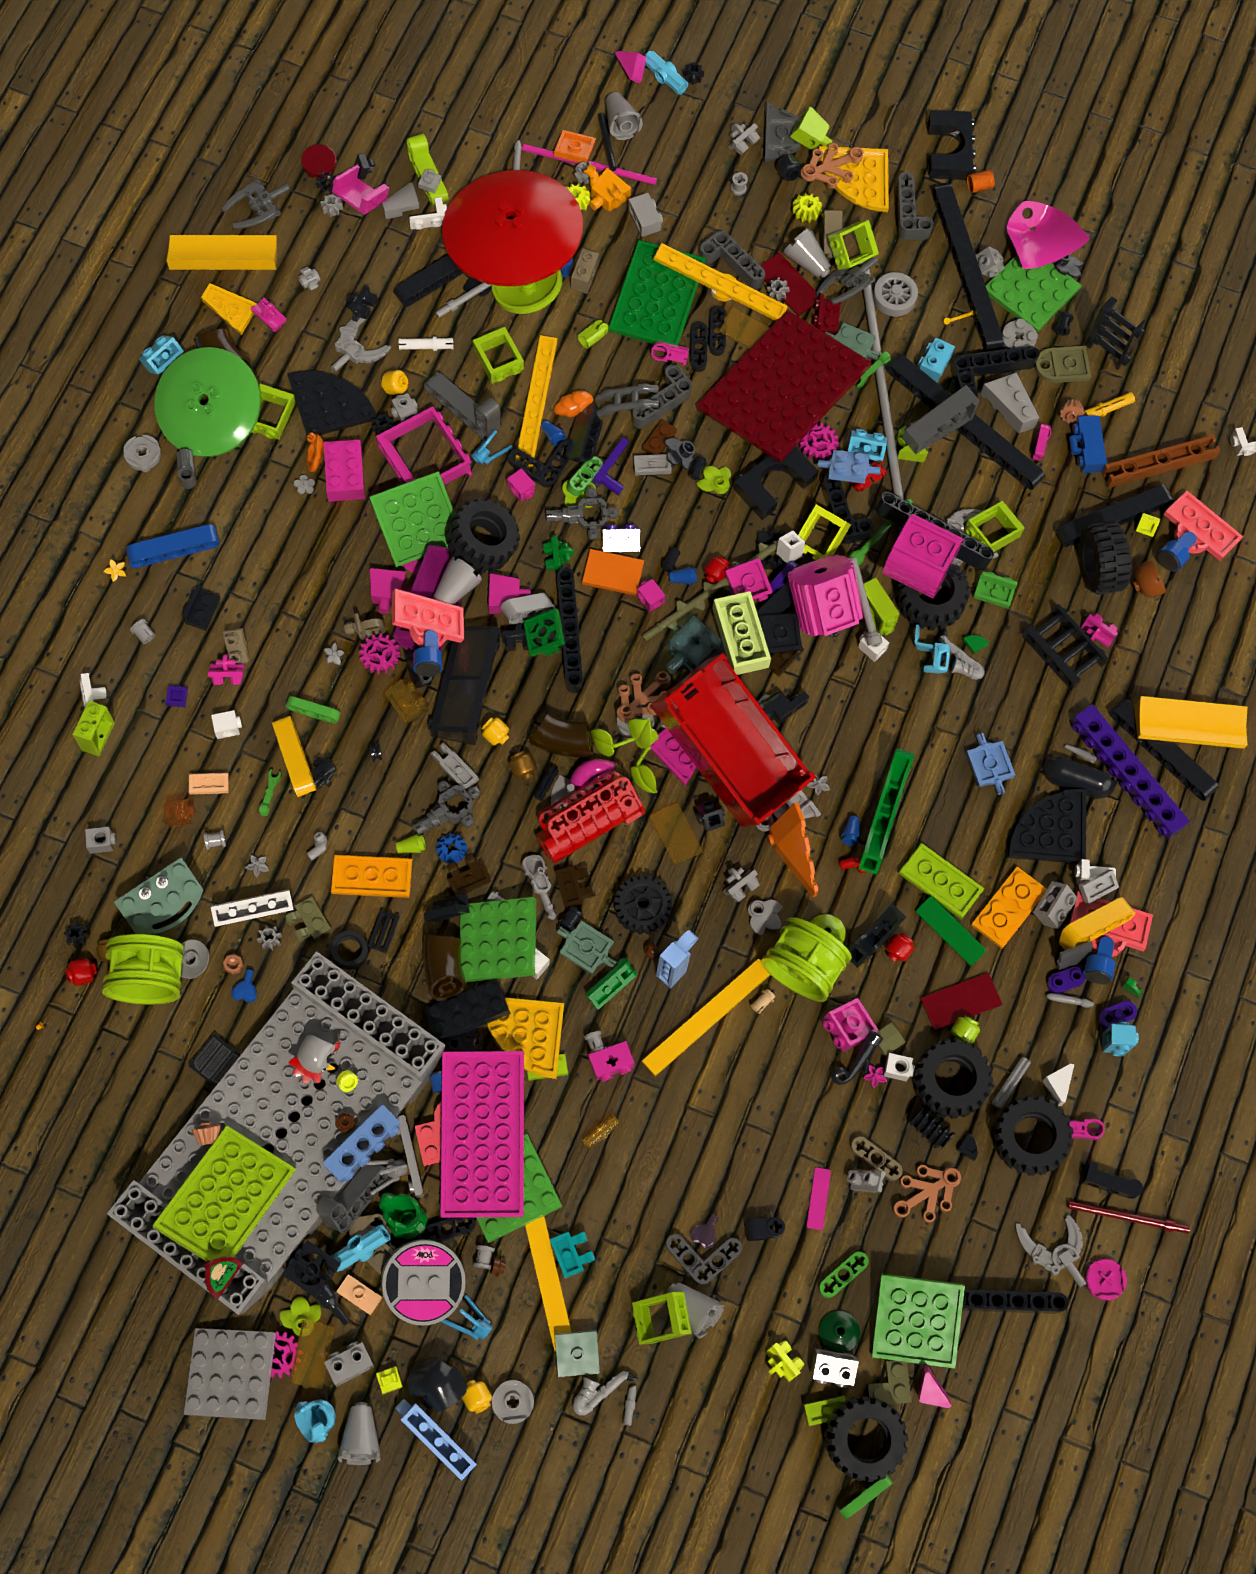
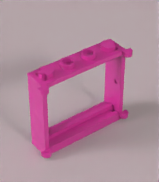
(384, 443)

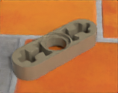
(877, 1167)

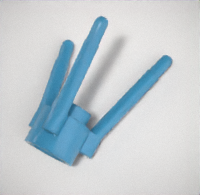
(481, 454)
(481, 1327)

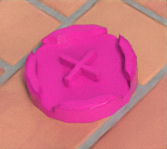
(1105, 1279)

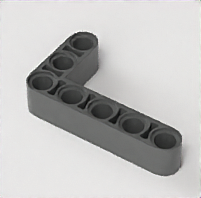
(480, 419)

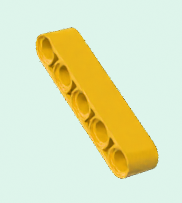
(294, 756)

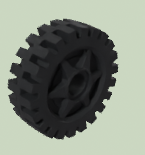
(643, 919)

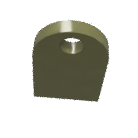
(1064, 364)

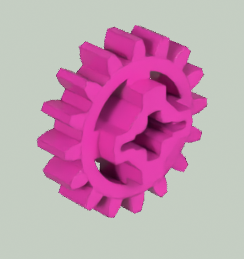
(819, 442)
(370, 657)
(288, 1350)

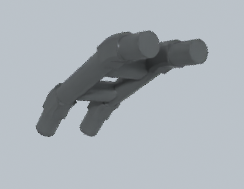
(635, 401)

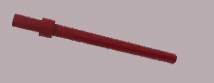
(1167, 1225)

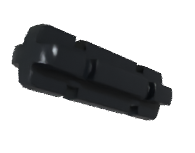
(546, 783)

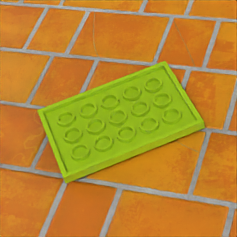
(224, 1197)

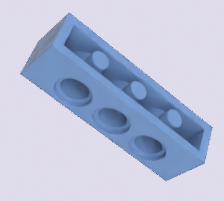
(381, 1117)

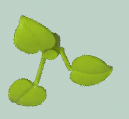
(645, 736)

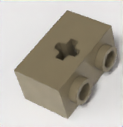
(585, 271)

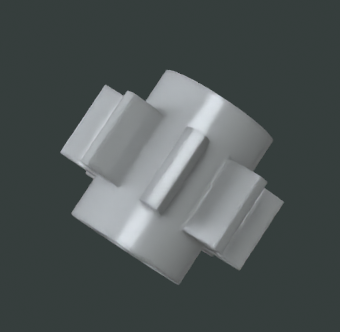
(580, 175)
(331, 205)
(309, 278)
(774, 287)
(271, 943)

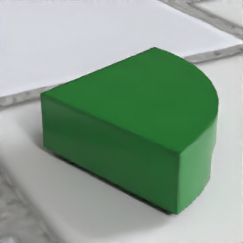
(975, 643)
(1130, 986)

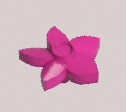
(875, 1075)

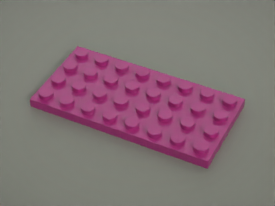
(482, 1134)

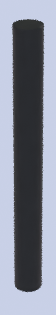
(607, 142)

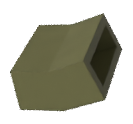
(891, 1040)

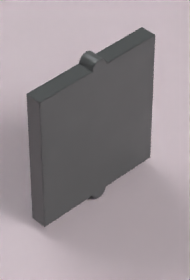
(1074, 956)

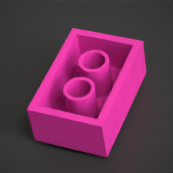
(344, 470)

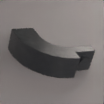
(876, 935)

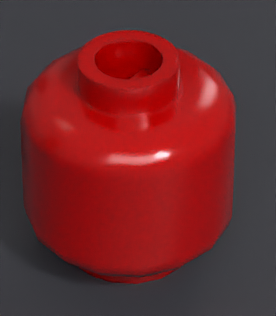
(715, 569)
(899, 947)
(80, 972)

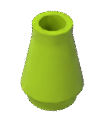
(413, 844)

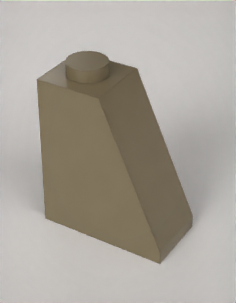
(830, 223)

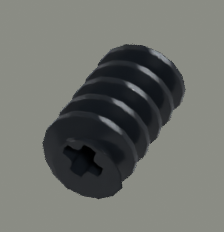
(932, 1128)

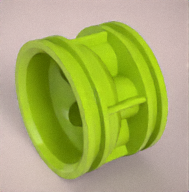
(806, 959)
(143, 969)

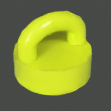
(347, 1081)

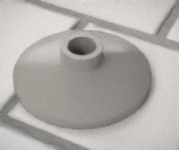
(192, 950)

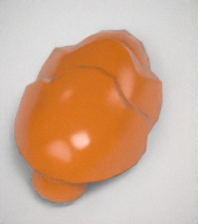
(573, 403)
(314, 451)

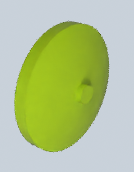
(528, 297)

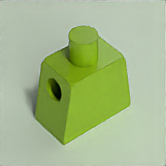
(811, 130)

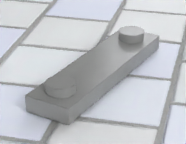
(415, 1185)

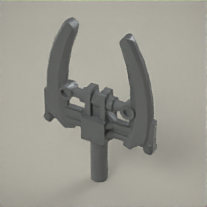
(263, 199)
(852, 278)

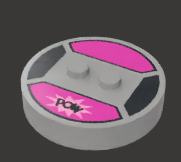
(423, 1282)

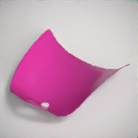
(1052, 239)

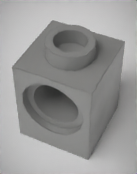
(94, 834)

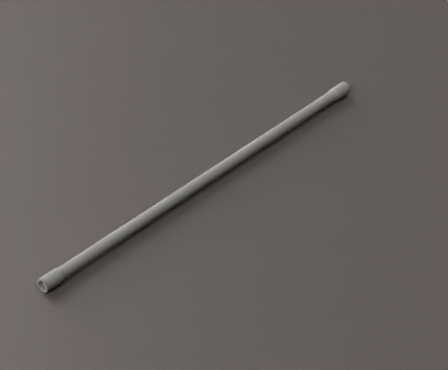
(883, 394)

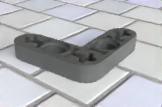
(699, 1264)

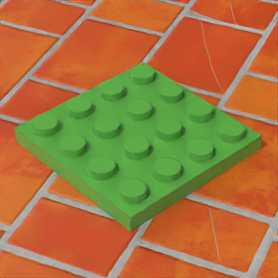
(1032, 293)
(413, 517)
(498, 939)
(538, 1198)
(918, 1320)

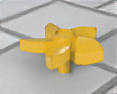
(115, 570)

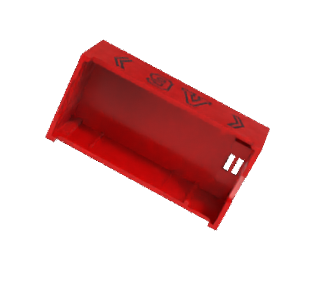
(732, 742)

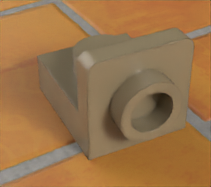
(380, 1256)

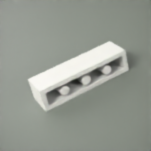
(252, 907)

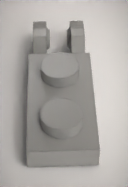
(455, 767)

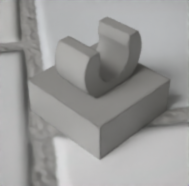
(429, 181)

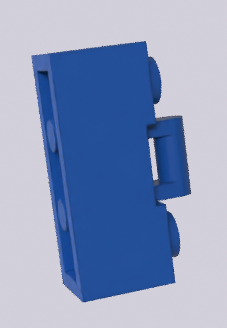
(1090, 439)

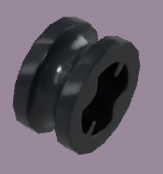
(375, 752)

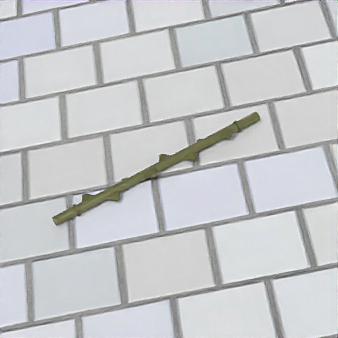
(709, 590)

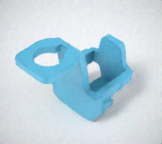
(940, 650)

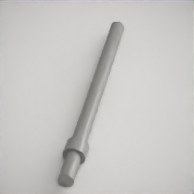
(452, 305)

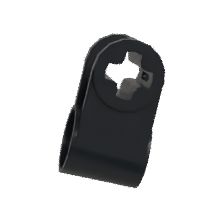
(759, 1228)

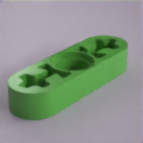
(584, 483)
(312, 709)
(851, 1260)
(865, 1497)

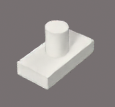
(89, 693)

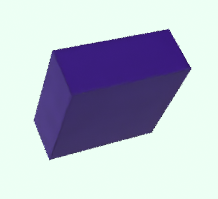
(176, 696)

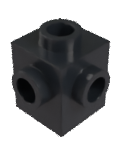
(710, 815)

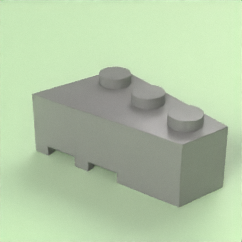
(1012, 402)

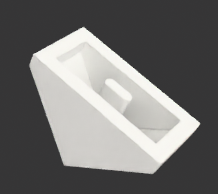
(1059, 1083)

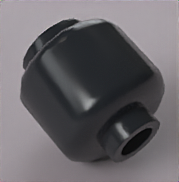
(789, 167)

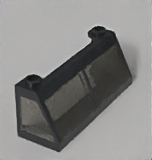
(465, 685)

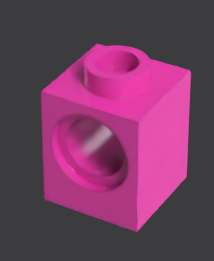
(521, 485)
(650, 595)

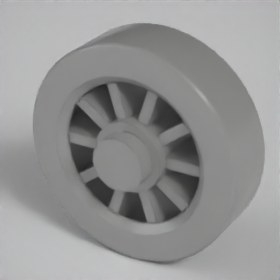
(888, 296)

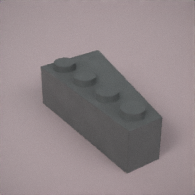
(941, 420)

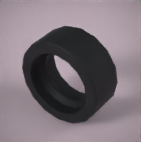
(345, 935)

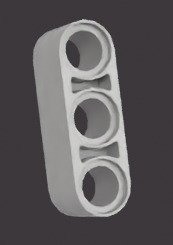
(526, 607)

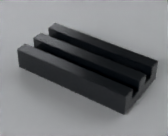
(389, 916)

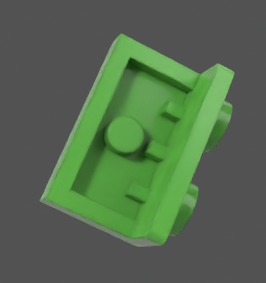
(995, 589)

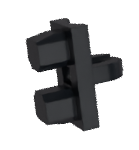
(512, 637)

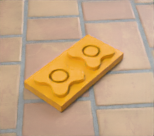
(371, 876)
(1009, 907)

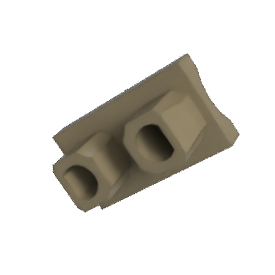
(236, 645)

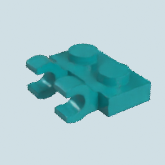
(567, 1255)

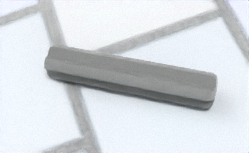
(1011, 1083)

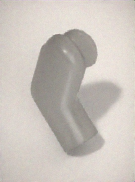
(320, 846)

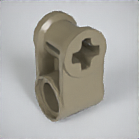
(365, 1224)

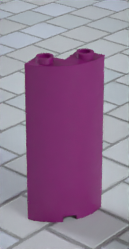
(425, 585)

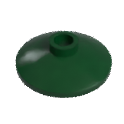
(830, 1337)

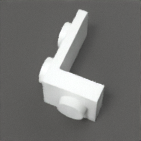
(429, 220)
(1240, 444)
(1084, 871)

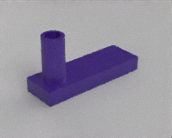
(602, 477)

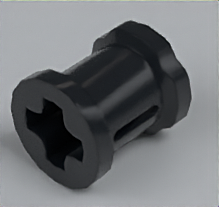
(1063, 325)
(570, 918)

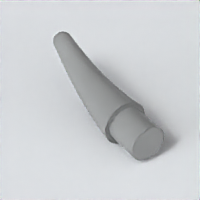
(1086, 755)

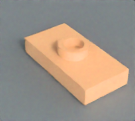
(208, 783)
(359, 1294)

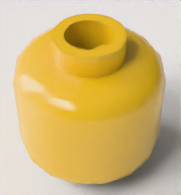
(394, 382)
(495, 731)
(477, 1396)

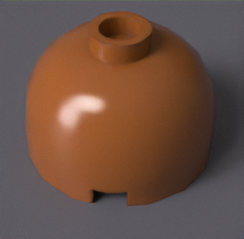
(1148, 580)

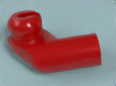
(851, 862)

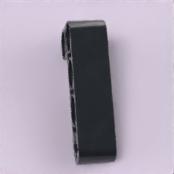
(842, 508)

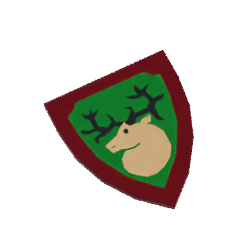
(220, 1273)

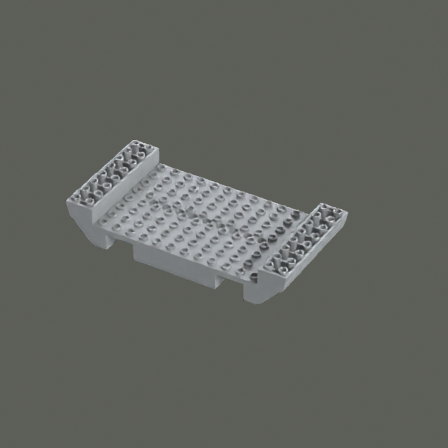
(259, 1094)

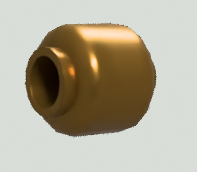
(522, 765)

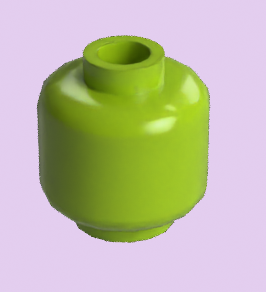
(965, 1029)

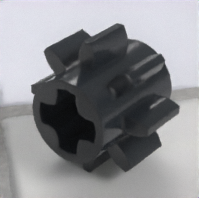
(693, 73)
(322, 185)
(382, 423)
(76, 929)

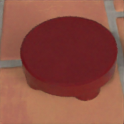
(318, 159)

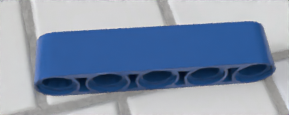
(172, 546)

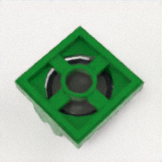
(547, 635)

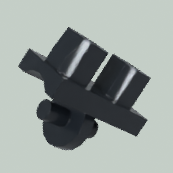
(358, 303)
(323, 772)

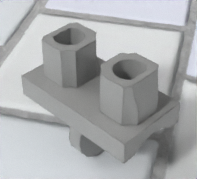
(738, 131)
(747, 879)
(866, 1180)

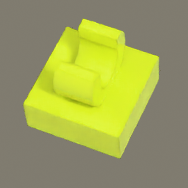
(1148, 524)
(389, 1380)

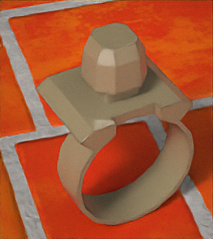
(359, 627)

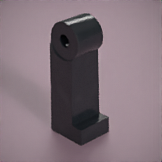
(1111, 1183)

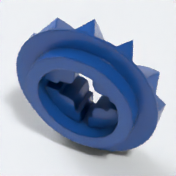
(454, 856)

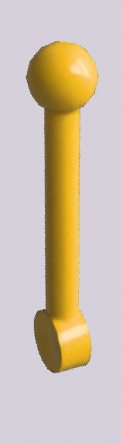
(946, 321)

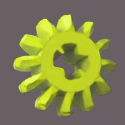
(580, 194)
(807, 208)

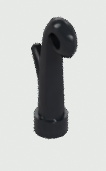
(862, 1059)

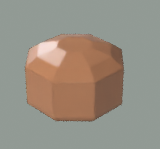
(233, 964)

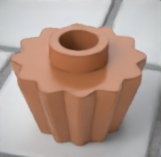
(1071, 411)
(206, 1133)

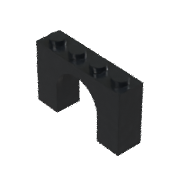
(959, 126)
(754, 494)

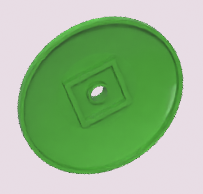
(231, 405)

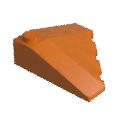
(794, 847)

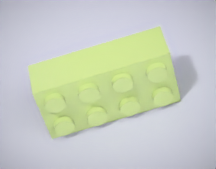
(741, 633)

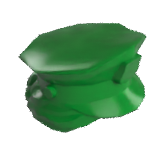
(403, 1215)

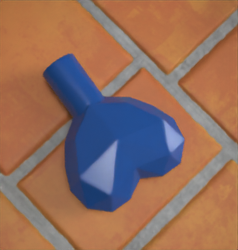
(245, 989)

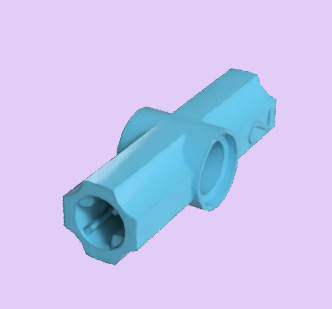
(665, 72)
(361, 1247)

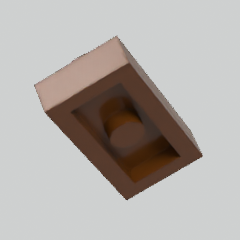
(655, 443)

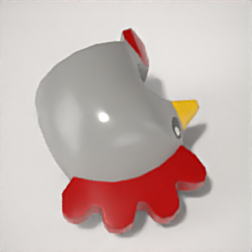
(312, 1058)

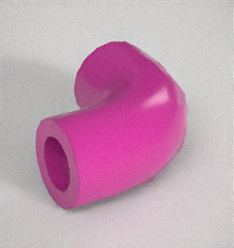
(590, 769)

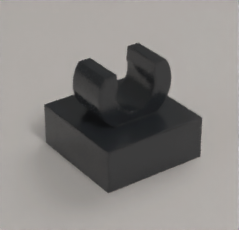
(365, 165)

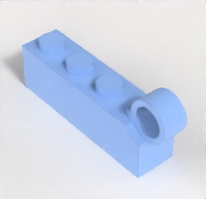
(675, 959)
(435, 1439)

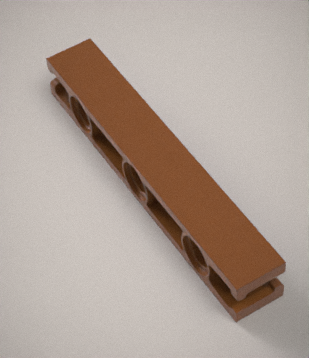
(1172, 458)

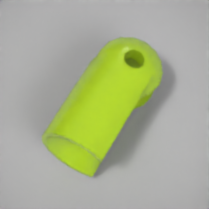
(593, 334)

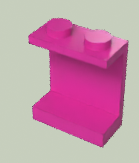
(357, 192)

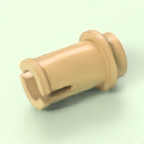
(763, 1000)

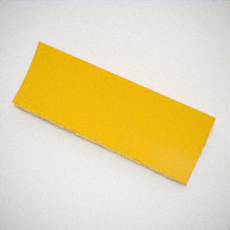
(222, 252)
(1191, 722)

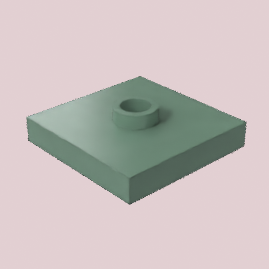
(577, 1353)

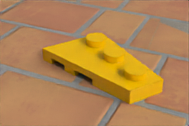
(229, 306)

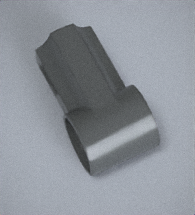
(186, 468)

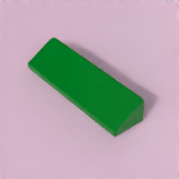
(951, 931)

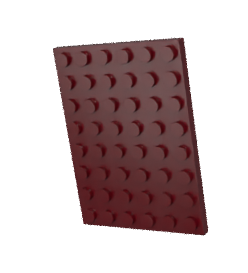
(783, 386)

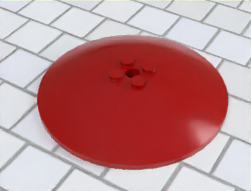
(515, 250)

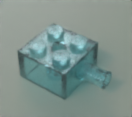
(691, 655)

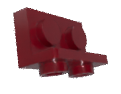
(827, 315)

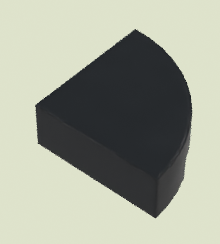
(968, 1147)

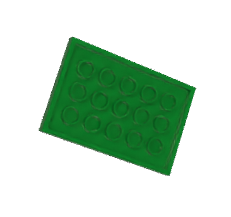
(653, 299)

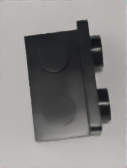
(200, 608)
(448, 908)

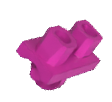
(269, 315)
(1099, 630)
(226, 668)

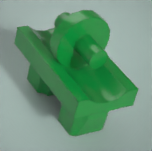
(560, 552)

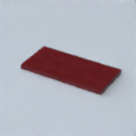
(801, 294)
(962, 999)

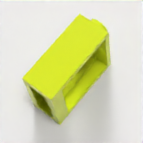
(809, 525)

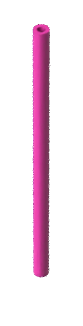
(601, 167)

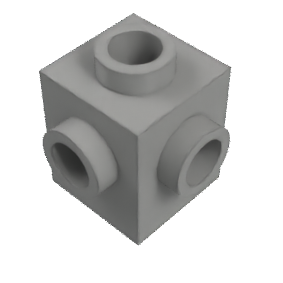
(990, 262)
(403, 407)

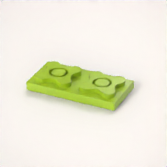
(941, 881)

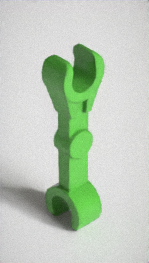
(883, 359)
(273, 781)

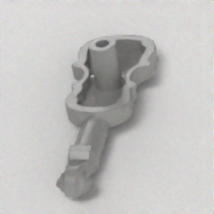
(535, 867)

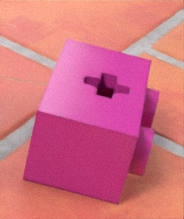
(618, 1053)

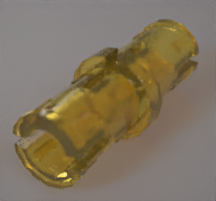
(601, 1132)

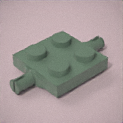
(856, 340)
(586, 947)

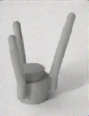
(394, 1169)

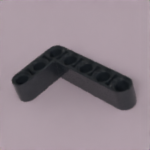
(988, 367)

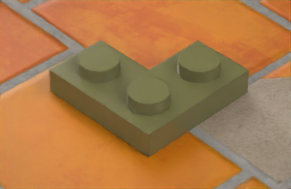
(897, 1386)

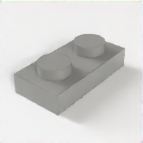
(651, 465)
(1098, 886)

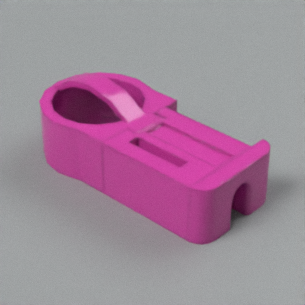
(674, 352)
(1042, 438)
(1082, 1132)

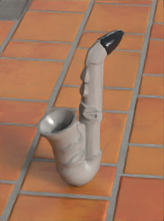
(967, 665)
(588, 1396)

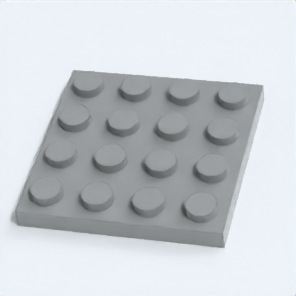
(230, 1374)

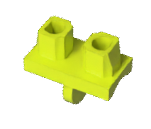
(782, 1363)

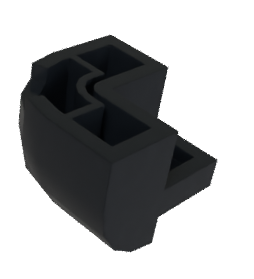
(436, 1384)

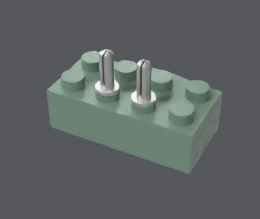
(160, 898)

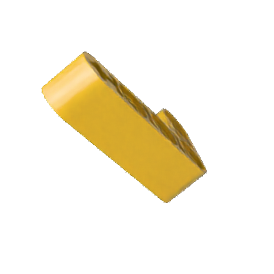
(1096, 923)

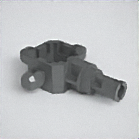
(574, 514)
(441, 814)

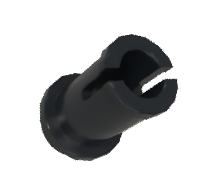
(697, 468)
(670, 561)

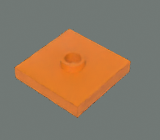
(574, 146)

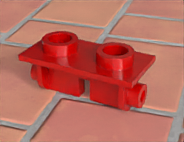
(874, 477)

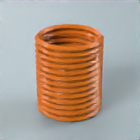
(980, 181)

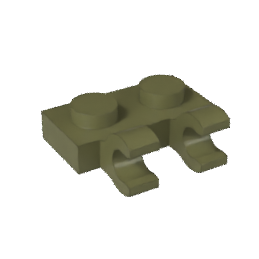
(312, 918)

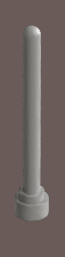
(873, 636)

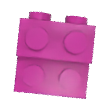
(750, 578)
(849, 1024)

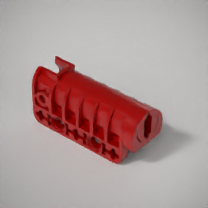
(587, 816)

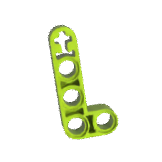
(421, 160)

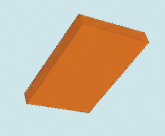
(613, 572)

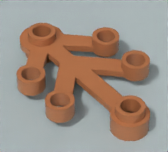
(830, 166)
(629, 711)
(929, 1191)

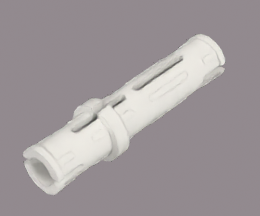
(432, 343)

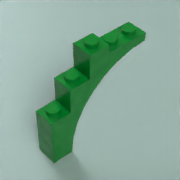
(885, 811)

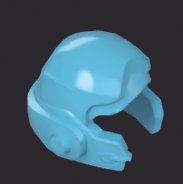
(315, 1419)

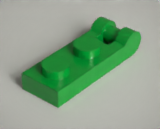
(611, 984)

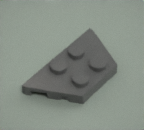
(777, 134)

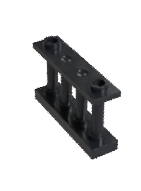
(1100, 328)
(1059, 663)

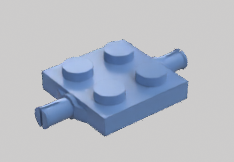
(849, 466)
(990, 764)

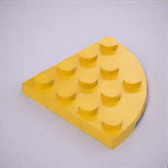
(869, 180)
(532, 1029)

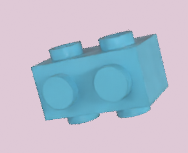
(160, 354)
(936, 358)
(868, 444)
(1119, 1039)

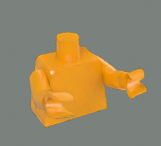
(607, 189)

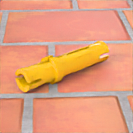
(1103, 408)

